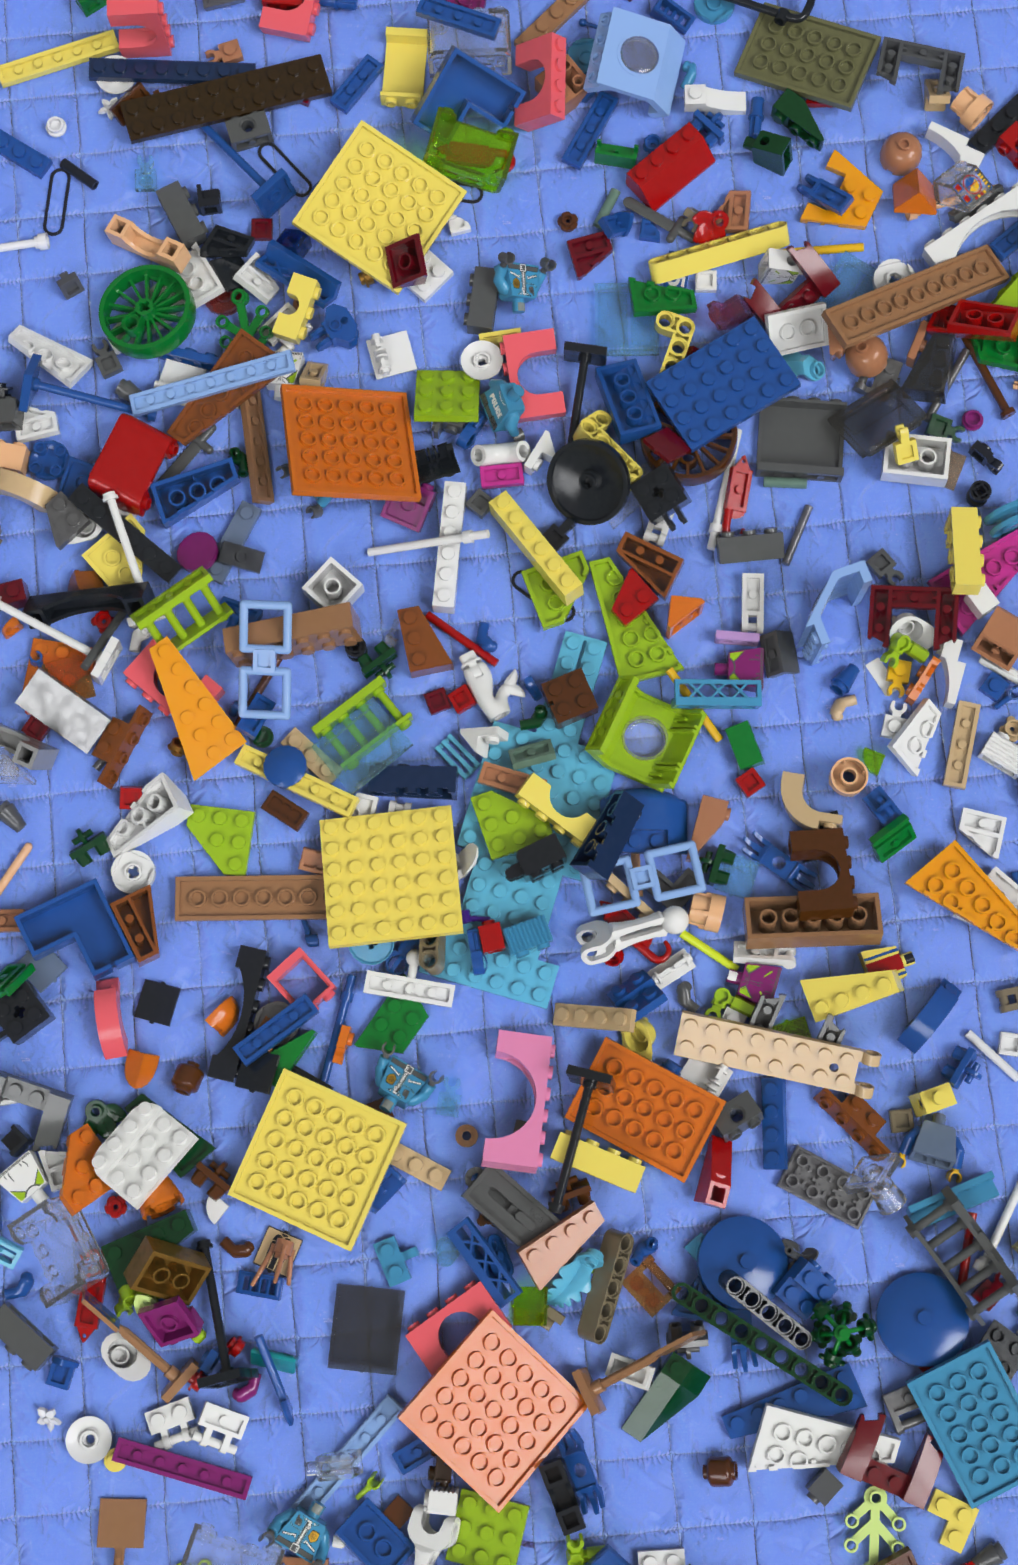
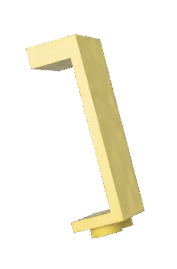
(404, 67)

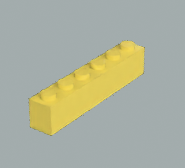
(536, 548)

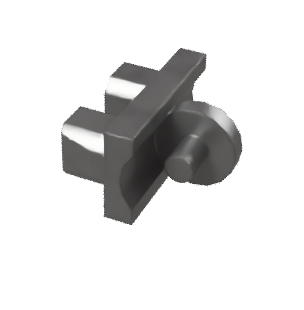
(675, 1332)

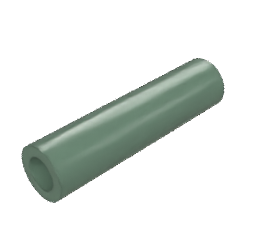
(607, 206)
(785, 482)

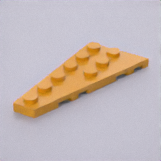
(198, 718)
(965, 890)

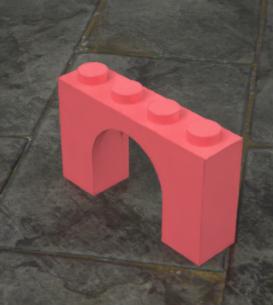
(293, 23)
(150, 41)
(549, 104)
(519, 348)
(143, 674)
(425, 1336)

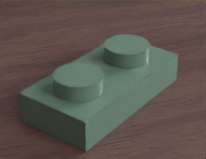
(532, 754)

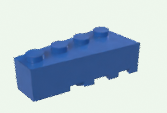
(191, 490)

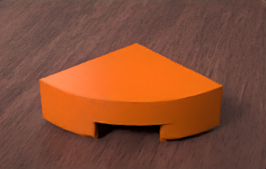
(11, 628)

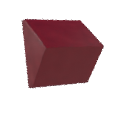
(406, 262)

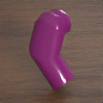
(248, 1391)

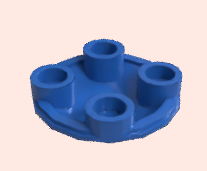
(48, 460)
(285, 766)

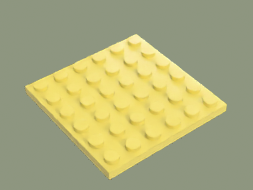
(374, 199)
(390, 877)
(317, 1159)

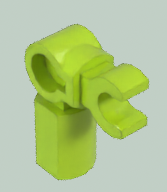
(902, 643)
(723, 997)
(126, 1300)
(576, 1554)

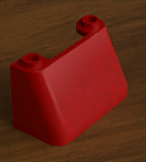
(131, 463)

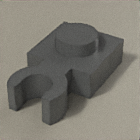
(107, 361)
(882, 565)

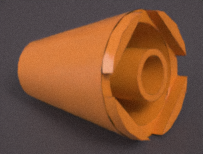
(162, 1200)

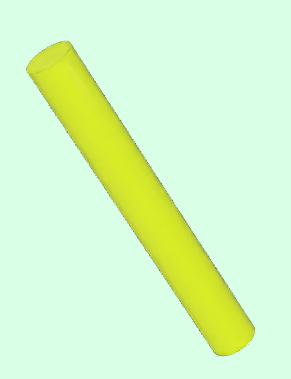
(708, 951)

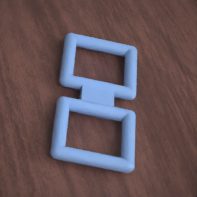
(265, 659)
(645, 878)

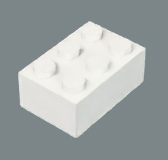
(929, 470)

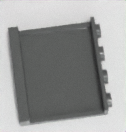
(799, 440)

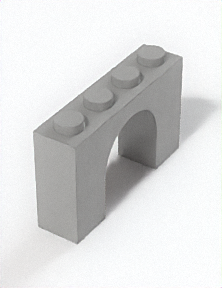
(27, 750)

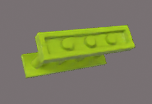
(179, 594)
(373, 689)

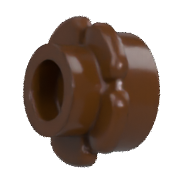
(567, 227)

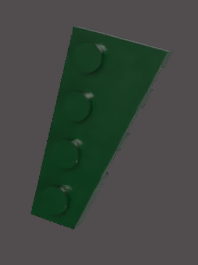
(197, 1153)

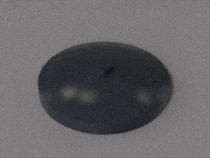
(588, 481)

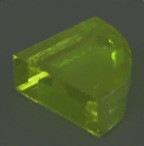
(872, 760)

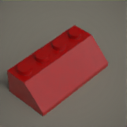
(670, 167)

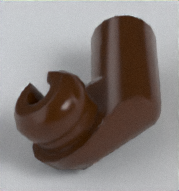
(239, 1250)

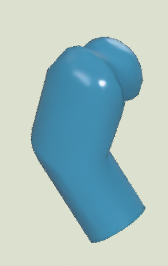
(690, 69)

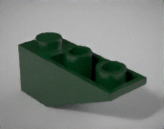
(795, 115)

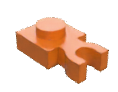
(344, 1040)

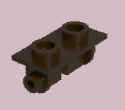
(439, 1472)

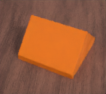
(914, 194)
(682, 612)

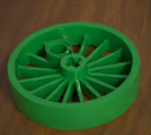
(148, 312)

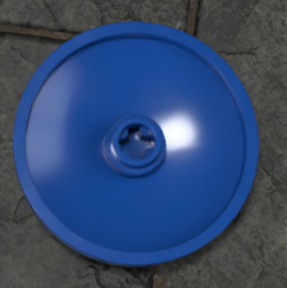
(749, 1250)
(922, 1319)

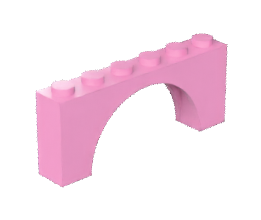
(521, 1149)

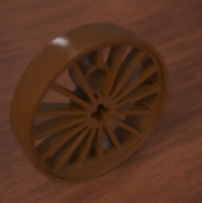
(705, 475)

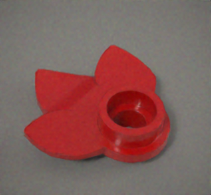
(707, 227)

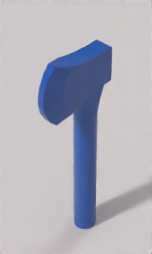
(285, 1404)

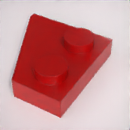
(633, 599)

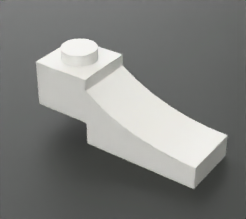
(713, 100)
(953, 144)
(953, 670)

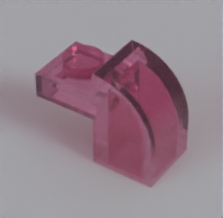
(729, 313)

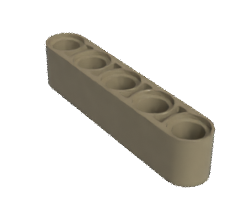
(433, 951)
(605, 1286)

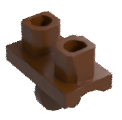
(203, 1173)
(574, 1188)

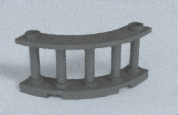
(980, 1243)

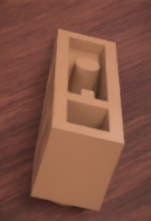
(709, 820)

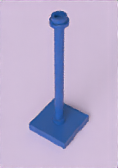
(272, 193)
(32, 383)

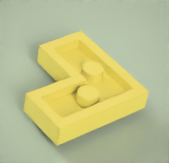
(959, 1519)

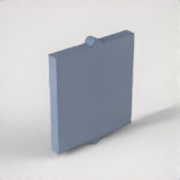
(46, 968)

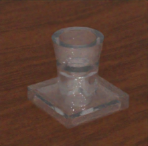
(873, 1176)

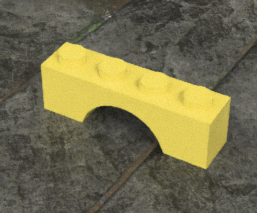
(536, 795)

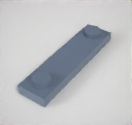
(236, 533)

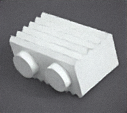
(1001, 754)
(442, 1500)

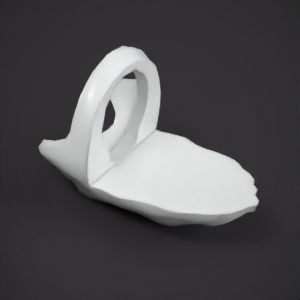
(466, 859)

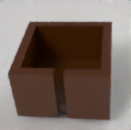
(570, 697)

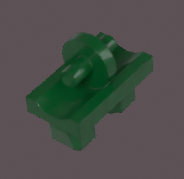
(385, 654)
(98, 842)
(722, 856)

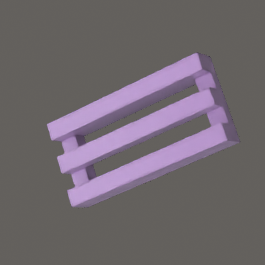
(736, 638)

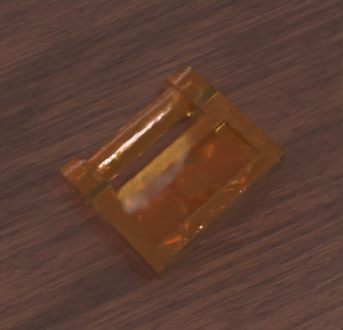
(643, 1289)

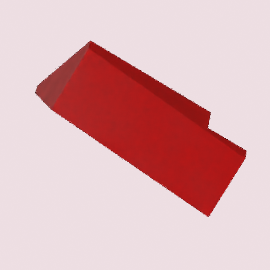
(976, 321)

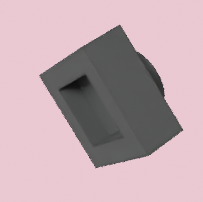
(479, 503)

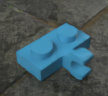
(394, 1260)

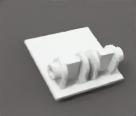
(391, 354)
(176, 371)
(707, 1075)

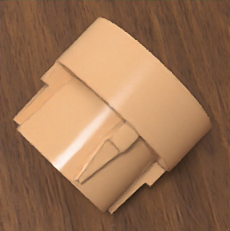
(971, 107)
(843, 787)
(707, 911)

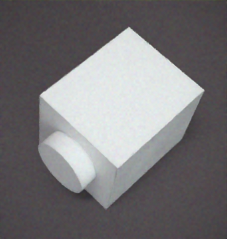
(982, 603)

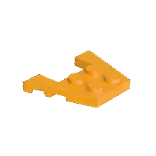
(863, 190)

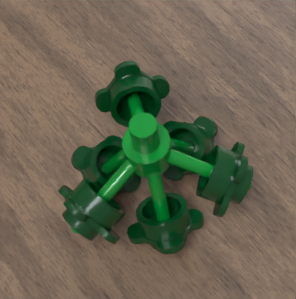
(848, 1342)

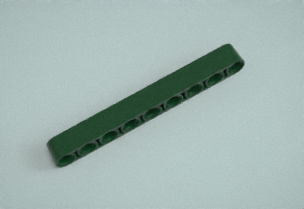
(771, 1348)

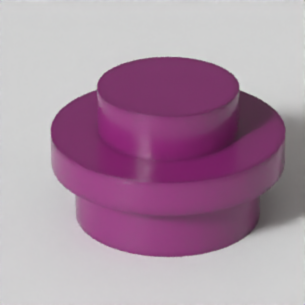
(972, 420)

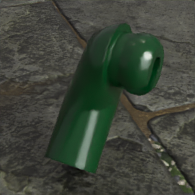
(240, 460)
(536, 720)

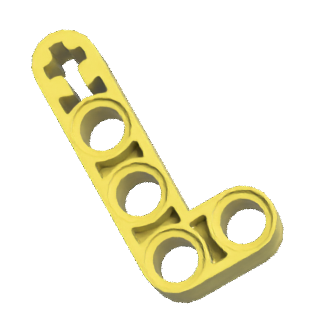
(677, 337)
(595, 427)

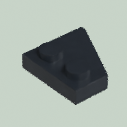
(226, 243)

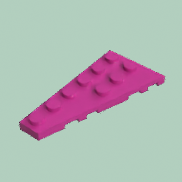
(999, 569)

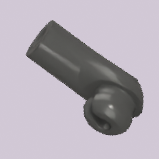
(684, 997)

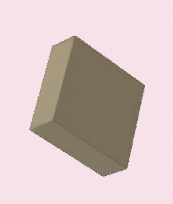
(901, 1120)

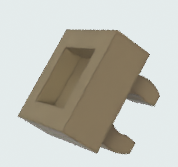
(689, 213)
(553, 1316)

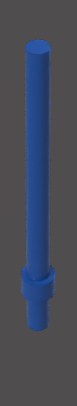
(346, 997)

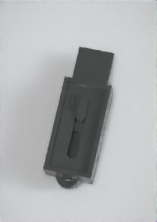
(508, 1206)

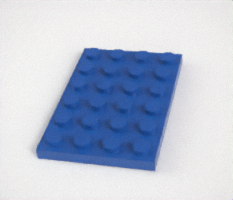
(723, 384)

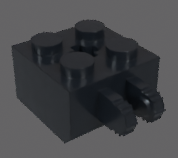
(673, 497)
(537, 860)
(35, 1018)

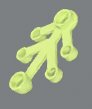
(873, 1526)

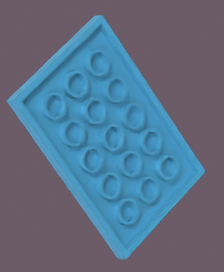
(973, 1420)

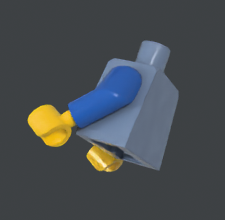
(934, 1145)

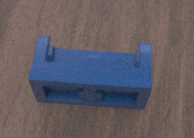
(390, 1185)

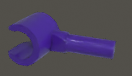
(467, 918)

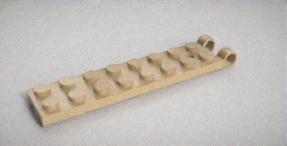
(774, 1053)

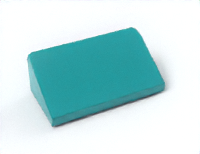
(282, 1361)

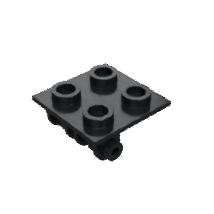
(438, 464)
(1005, 1345)

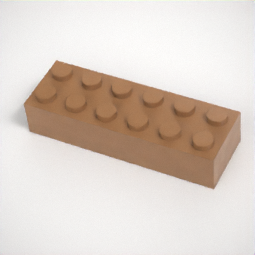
(311, 631)
(775, 924)

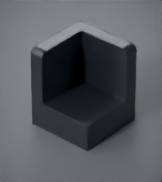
(209, 201)
(17, 1140)

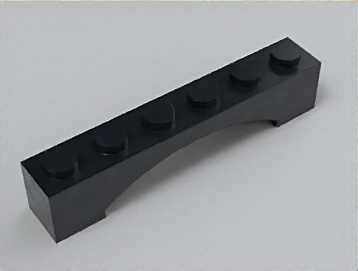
(57, 606)
(252, 965)

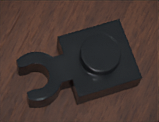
(984, 456)

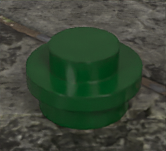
(264, 737)

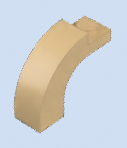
(25, 489)
(797, 809)

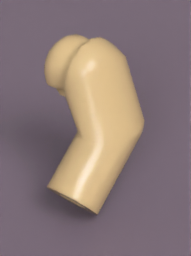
(839, 706)

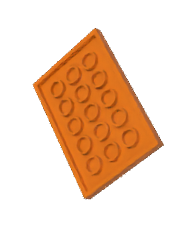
(650, 1111)

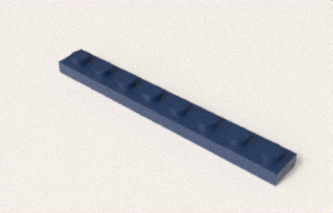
(162, 70)

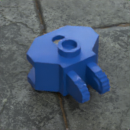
(338, 327)

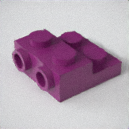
(411, 513)
(171, 1321)

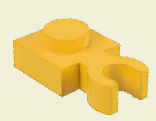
(898, 676)

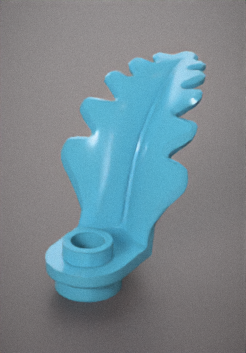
(805, 365)
(574, 1278)

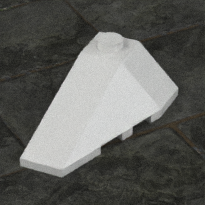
(155, 812)

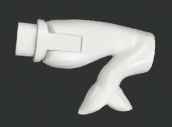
(481, 686)

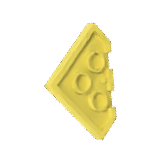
(110, 560)

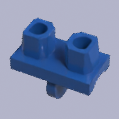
(711, 127)
(881, 806)
(966, 1058)

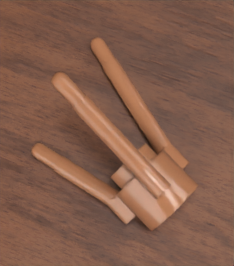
(283, 1250)

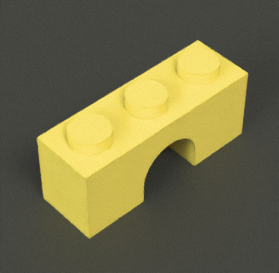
(293, 326)

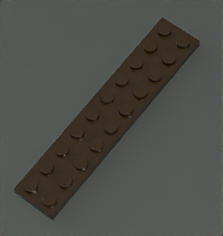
(225, 98)

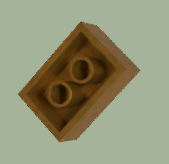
(167, 1270)

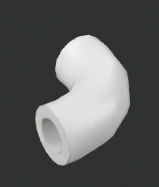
(500, 453)

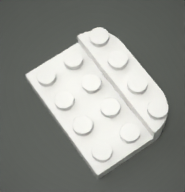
(142, 1152)

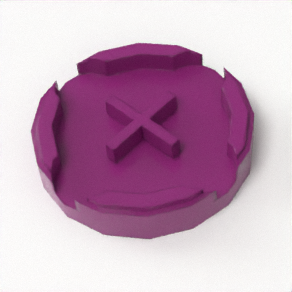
(197, 551)

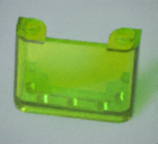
(469, 152)

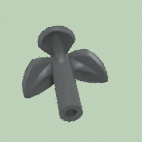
(792, 1250)

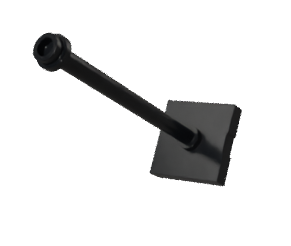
(585, 355)
(590, 1081)
(227, 1375)

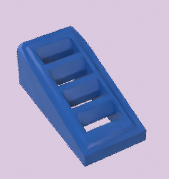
(670, 5)
(277, 1290)

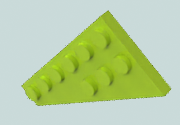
(639, 646)

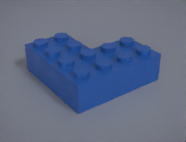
(467, 84)
(78, 917)

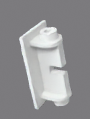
(672, 969)

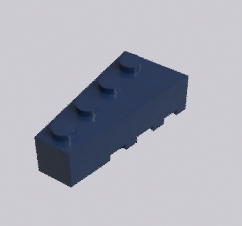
(416, 782)
(608, 837)

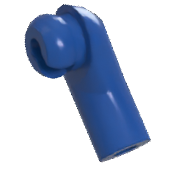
(483, 639)
(644, 1249)
(22, 1288)

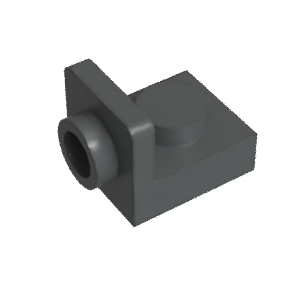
(450, 427)

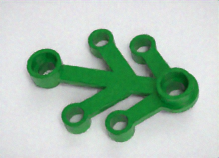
(243, 319)

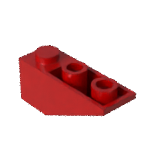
(715, 1174)

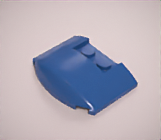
(661, 821)

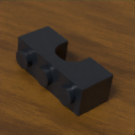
(562, 1496)

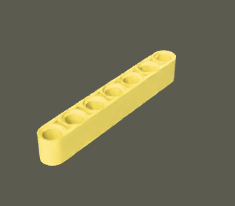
(718, 252)

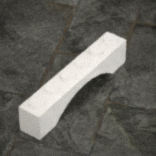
(952, 239)
(448, 555)

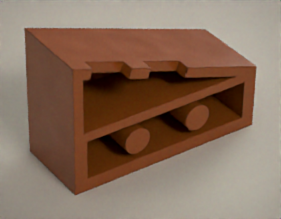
(651, 563)
(421, 644)
(138, 924)

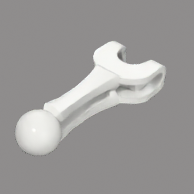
(615, 936)
(426, 1540)

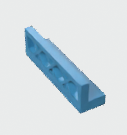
(716, 702)
(969, 1193)

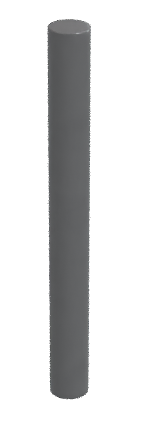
(955, 371)

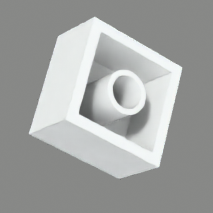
(332, 585)

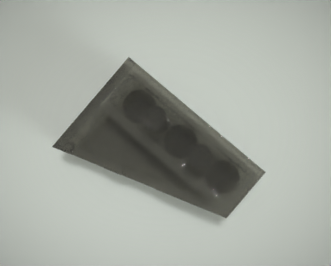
(933, 370)

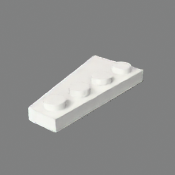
(56, 359)

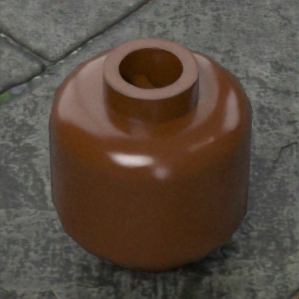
(187, 1078)
(720, 1471)

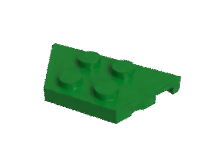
(997, 353)
(394, 1022)

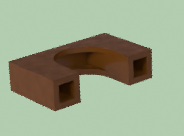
(828, 846)

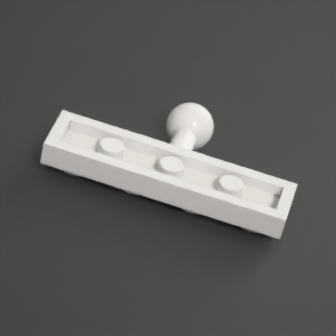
(409, 987)

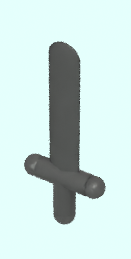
(662, 221)
(189, 453)

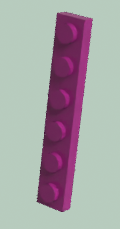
(182, 1468)

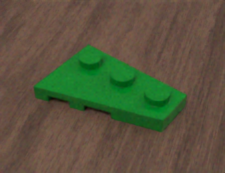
(651, 299)

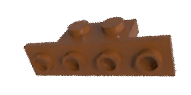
(118, 743)
(855, 1118)

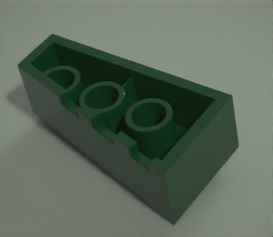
(172, 1229)

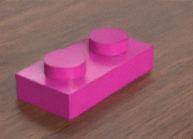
(501, 475)

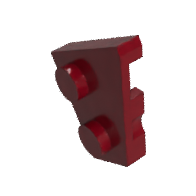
(588, 252)

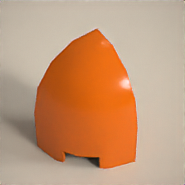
(224, 1016)
(140, 1068)

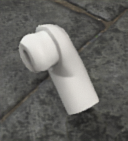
(137, 637)

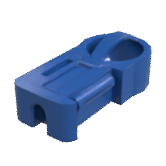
(471, 430)
(403, 949)
(476, 953)

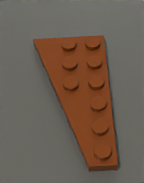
(205, 412)

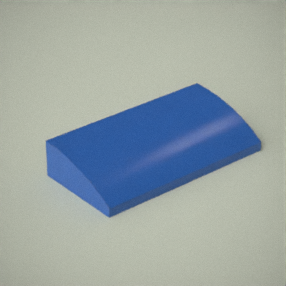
(627, 400)

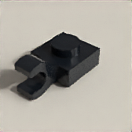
(557, 536)

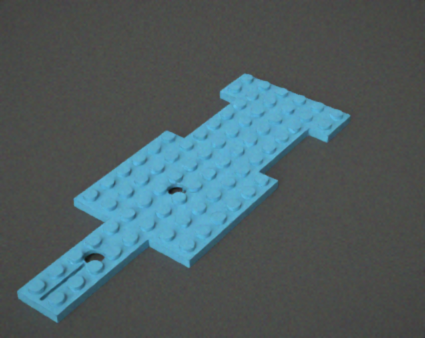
(576, 789)

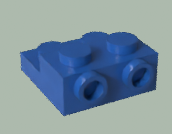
(637, 993)
(805, 1287)

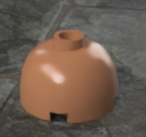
(901, 153)
(867, 358)

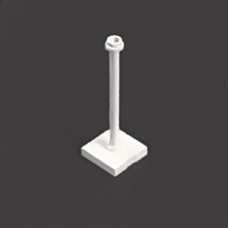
(110, 498)
(104, 660)

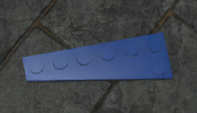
(799, 1398)

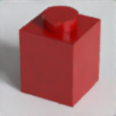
(491, 937)

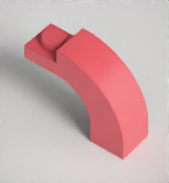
(109, 1019)

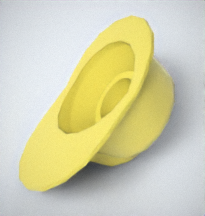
(642, 1038)

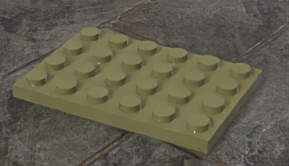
(809, 58)

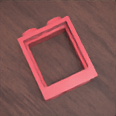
(289, 964)

